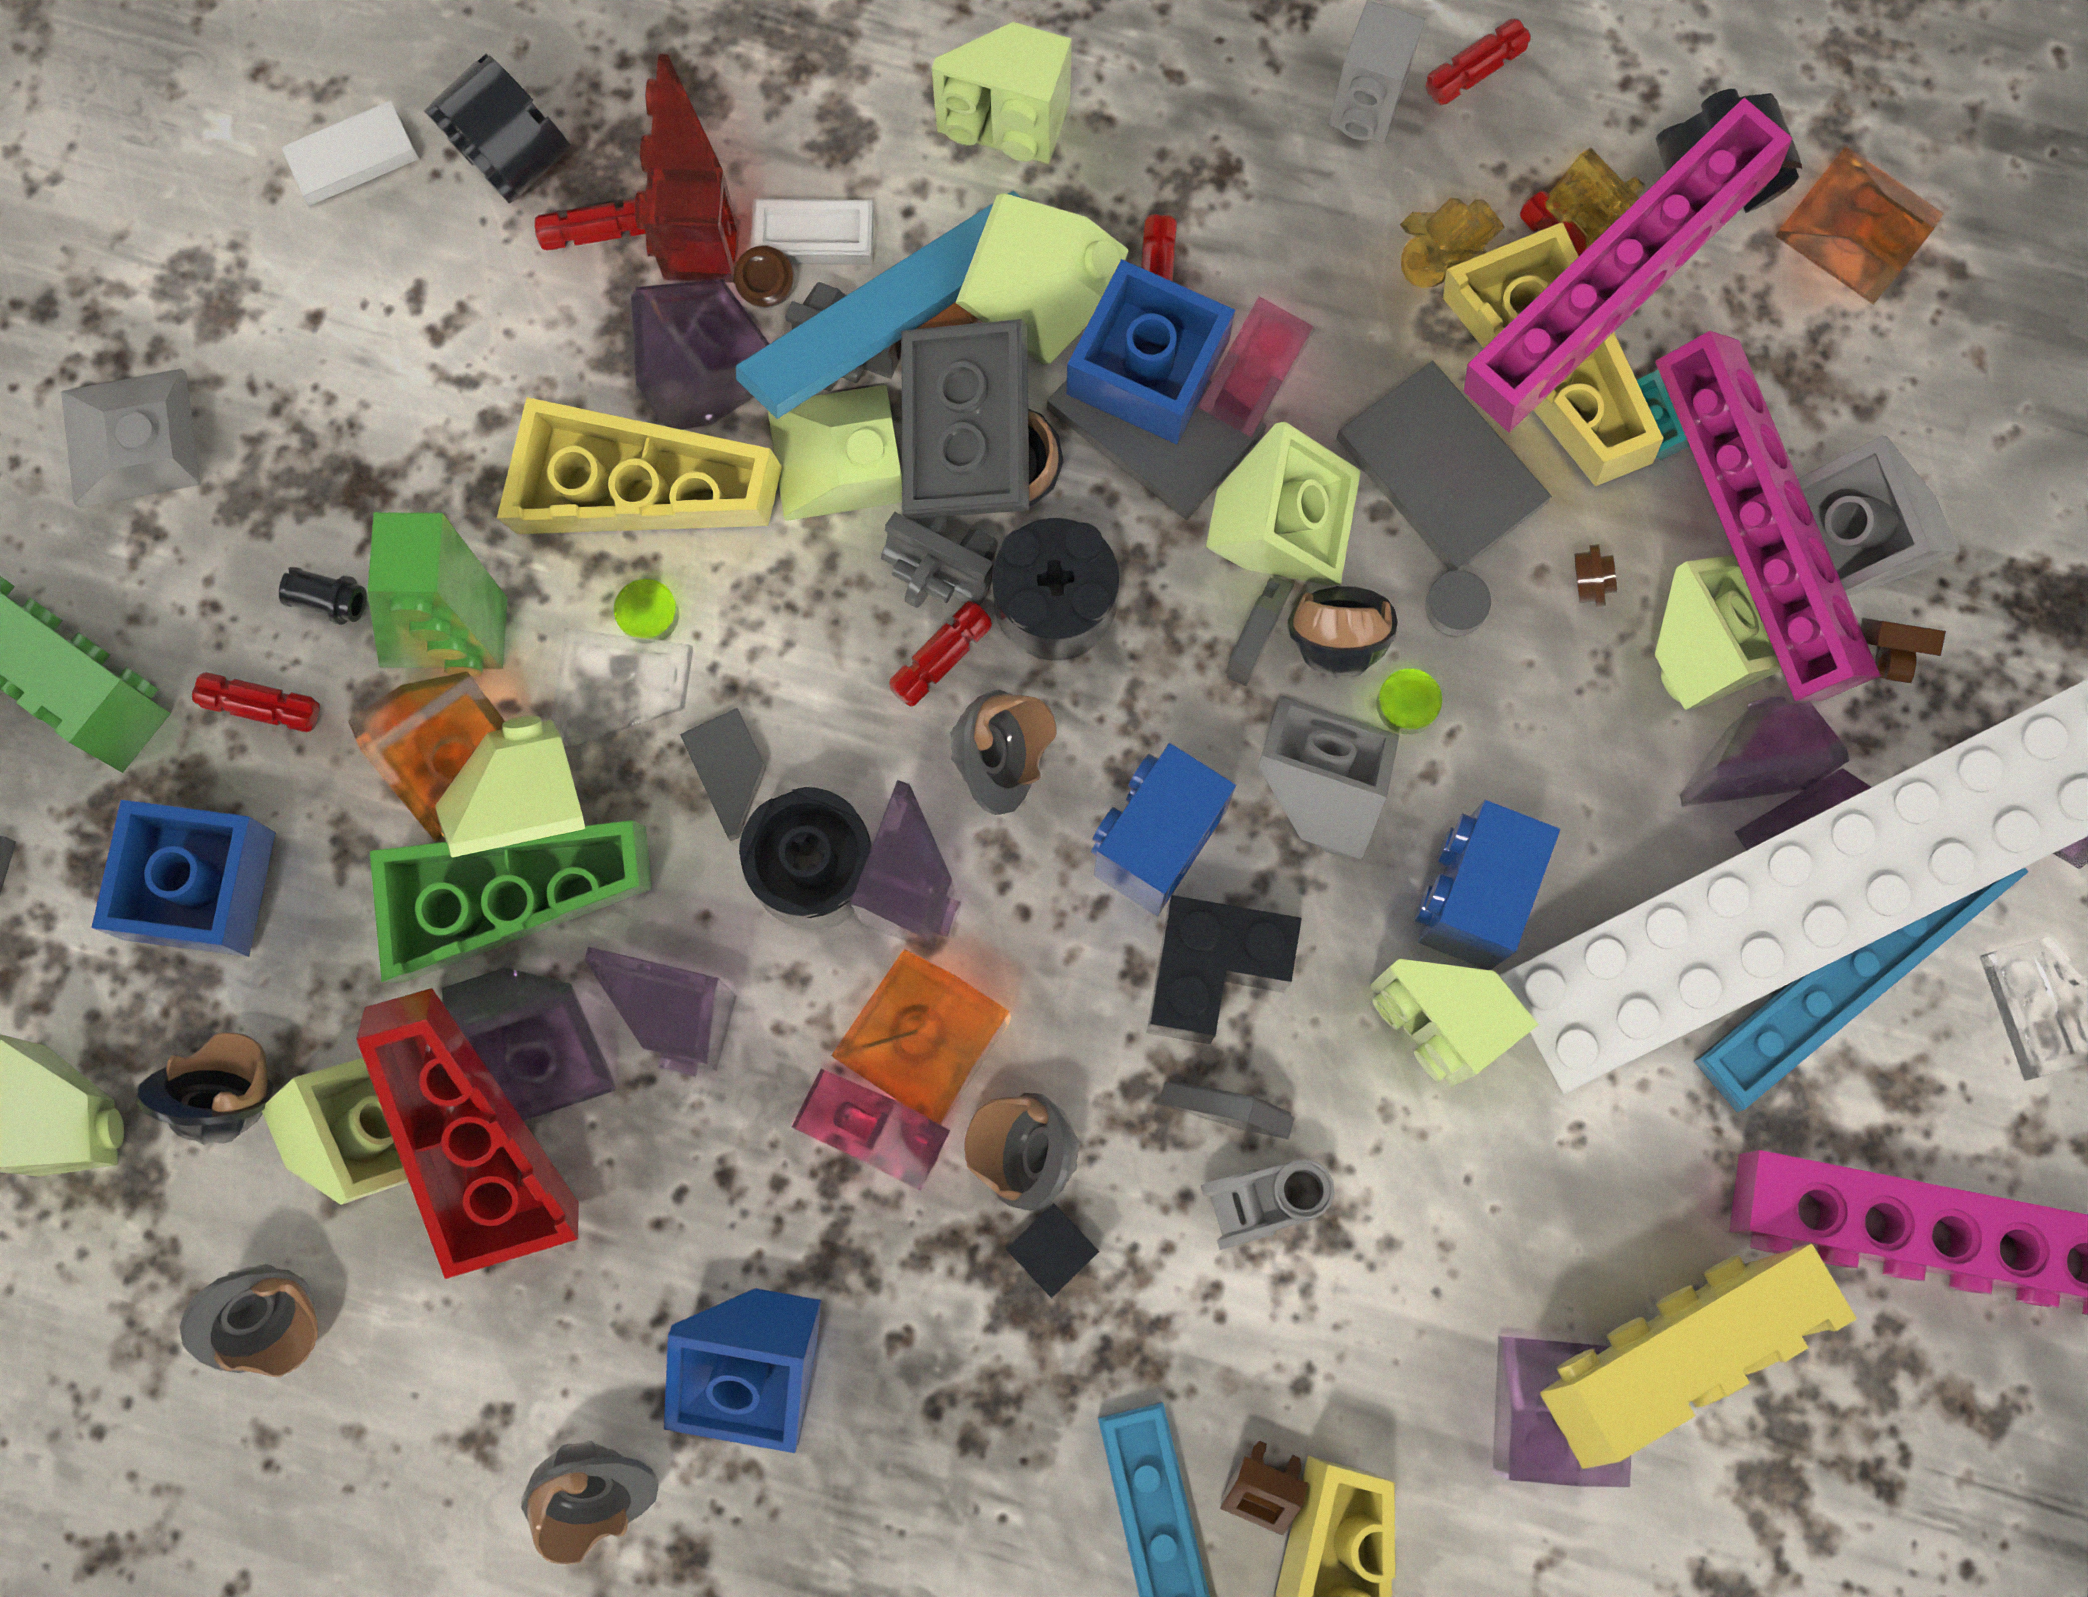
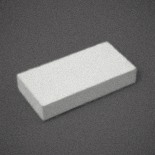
(349, 153)
(815, 229)

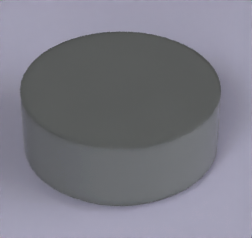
(1458, 603)

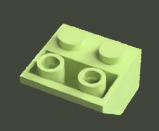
(1005, 91)
(1453, 1014)

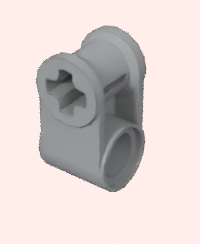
(1264, 1201)

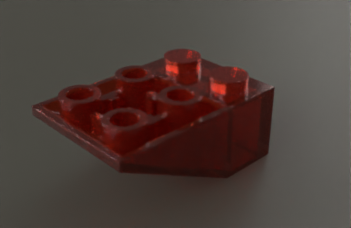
(686, 195)

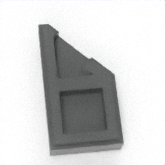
(1258, 630)
(727, 767)
(1228, 1108)

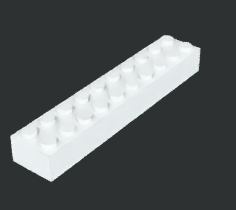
(1812, 893)

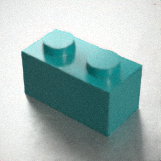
(1664, 415)

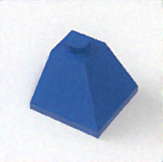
(743, 1369)

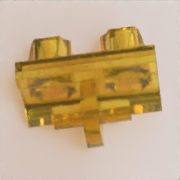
(1592, 195)
(1446, 239)

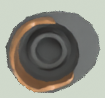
(1001, 746)
(1022, 1149)
(252, 1322)
(583, 1497)

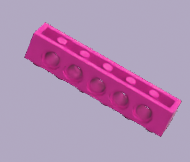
(1626, 264)
(1767, 518)
(1773, 1183)

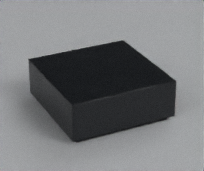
(1052, 1250)

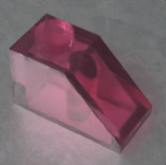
(1256, 366)
(871, 1128)

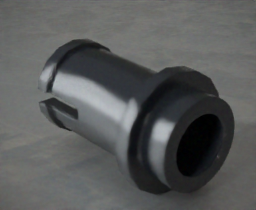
(338, 598)

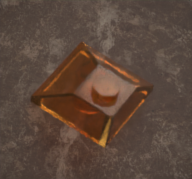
(1859, 225)
(424, 737)
(922, 1036)

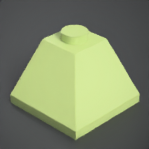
(1039, 269)
(837, 454)
(1286, 509)
(1712, 634)
(511, 790)
(52, 1114)
(335, 1133)

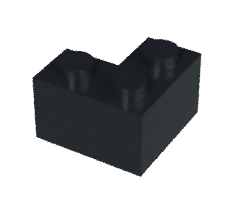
(1210, 946)

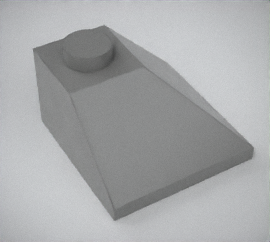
(130, 438)
(1876, 516)
(1328, 774)

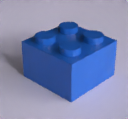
(1149, 351)
(1162, 829)
(184, 878)
(1487, 884)

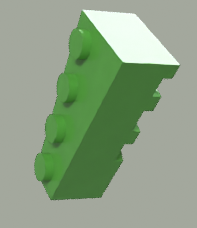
(432, 597)
(71, 687)
(454, 908)

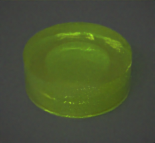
(646, 610)
(1409, 701)

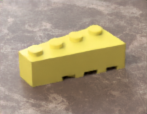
(1599, 406)
(625, 474)
(1692, 1352)
(1341, 1535)

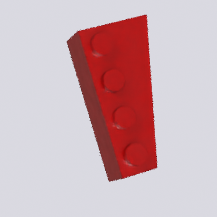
(462, 1144)

